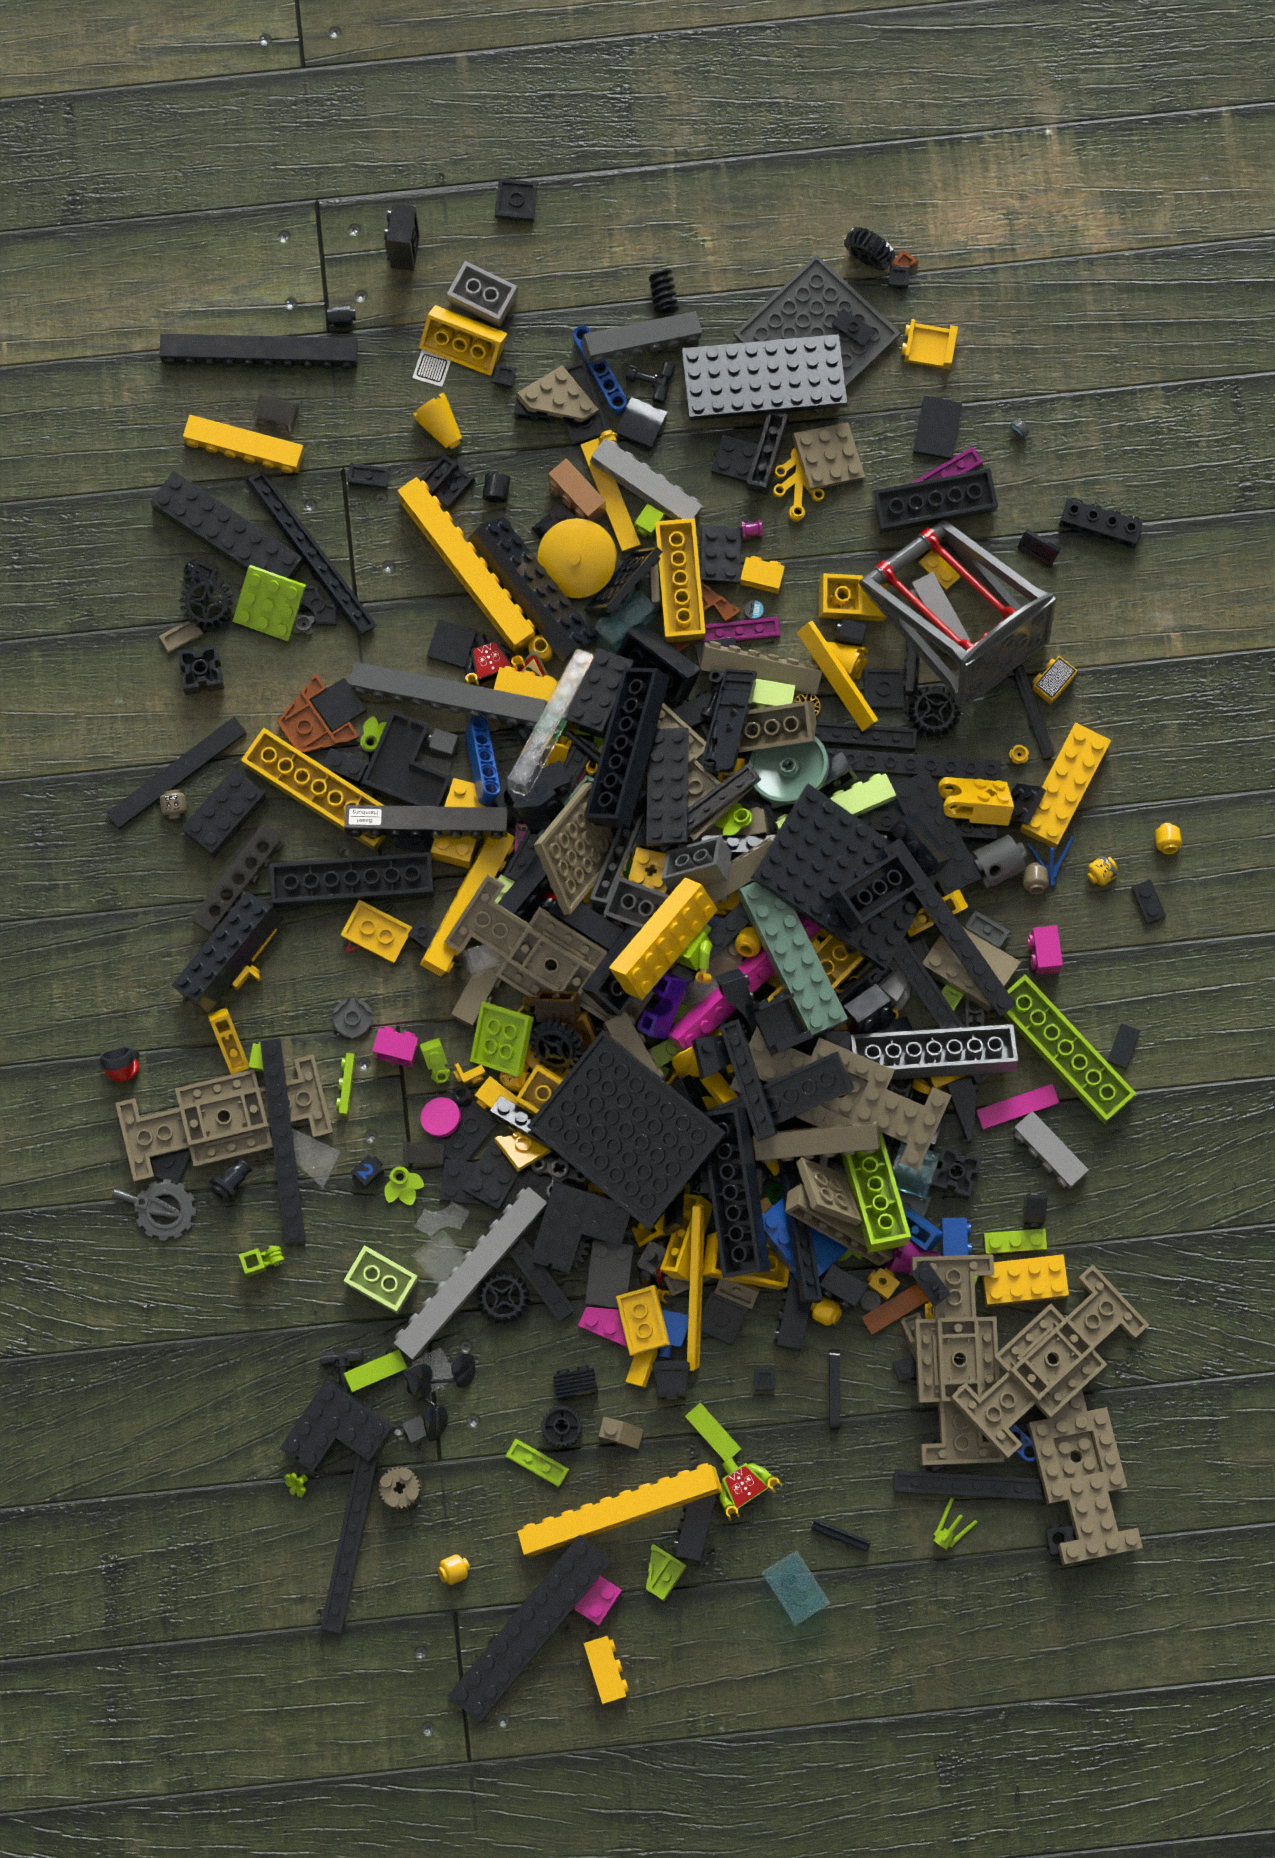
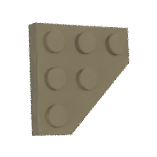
(558, 397)

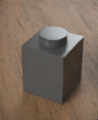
(442, 743)

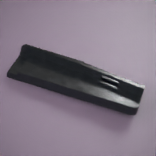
(729, 720)

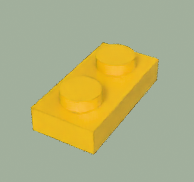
(942, 570)

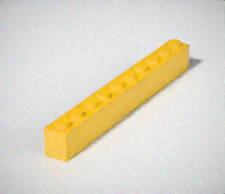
(620, 1510)

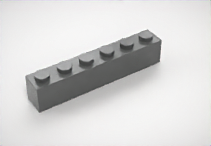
(641, 337)

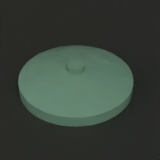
(789, 769)

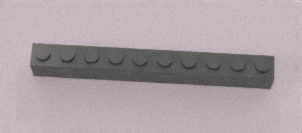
(446, 694)

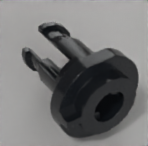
(226, 1185)

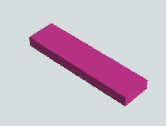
(1017, 1106)

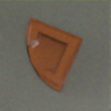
(905, 259)

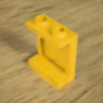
(929, 345)

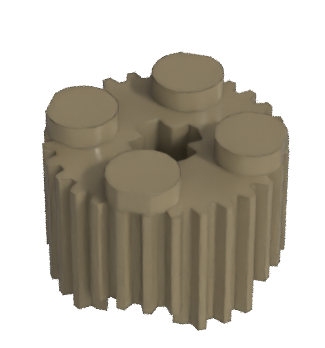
(389, 1483)

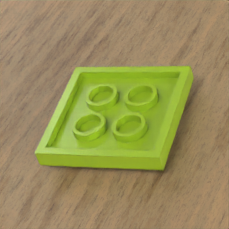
(269, 603)
(501, 1039)

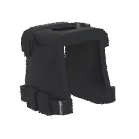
(671, 1379)

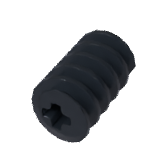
(661, 292)

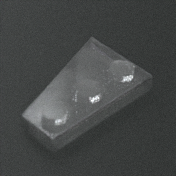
(315, 1157)

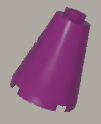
(902, 1257)

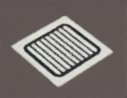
(431, 368)

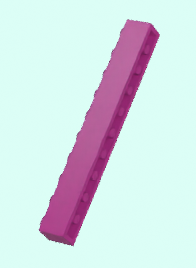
(714, 1008)

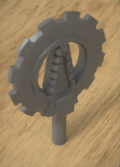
(148, 1204)

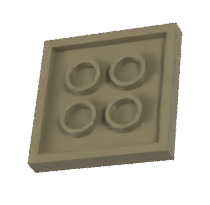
(828, 456)
(829, 1191)

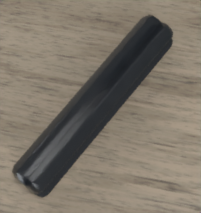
(840, 1535)

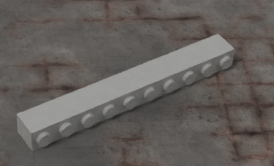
(468, 1276)

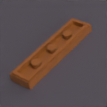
(894, 1309)

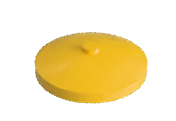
(578, 557)

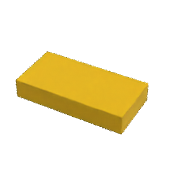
(641, 1368)

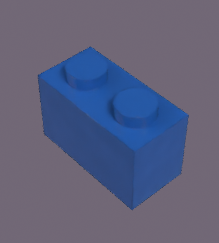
(922, 1231)
(955, 1237)

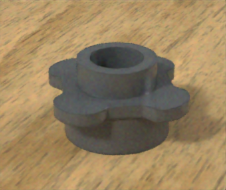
(308, 620)

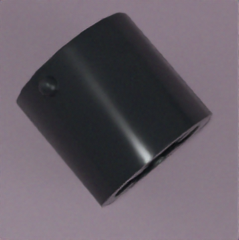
(496, 487)

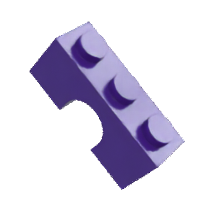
(660, 1019)

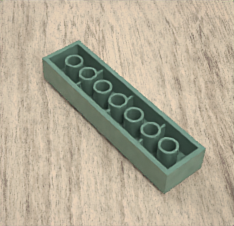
(793, 960)

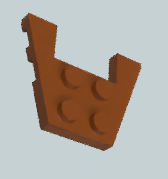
(710, 599)
(306, 727)

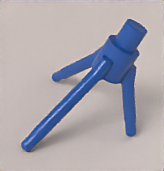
(1051, 868)

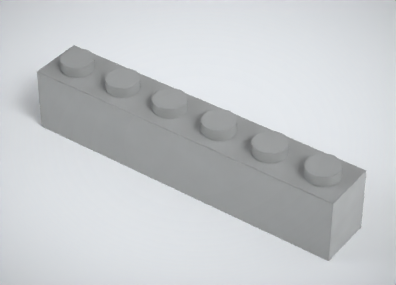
(644, 482)

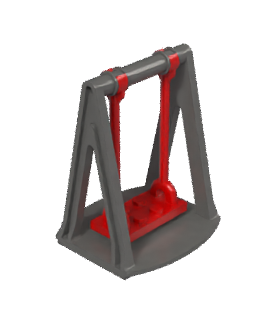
(997, 652)

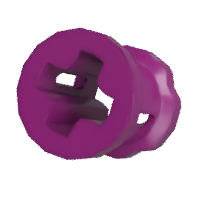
(752, 529)

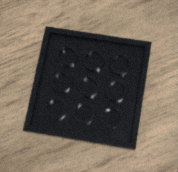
(624, 580)

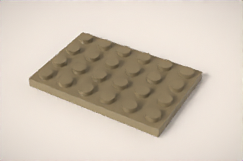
(573, 851)

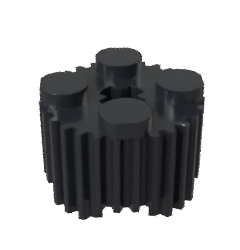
(570, 1419)

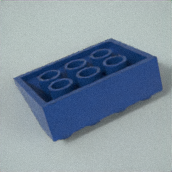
(778, 1238)

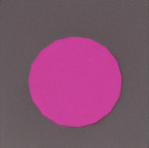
(440, 1117)

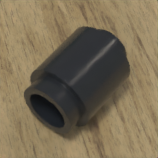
(341, 315)

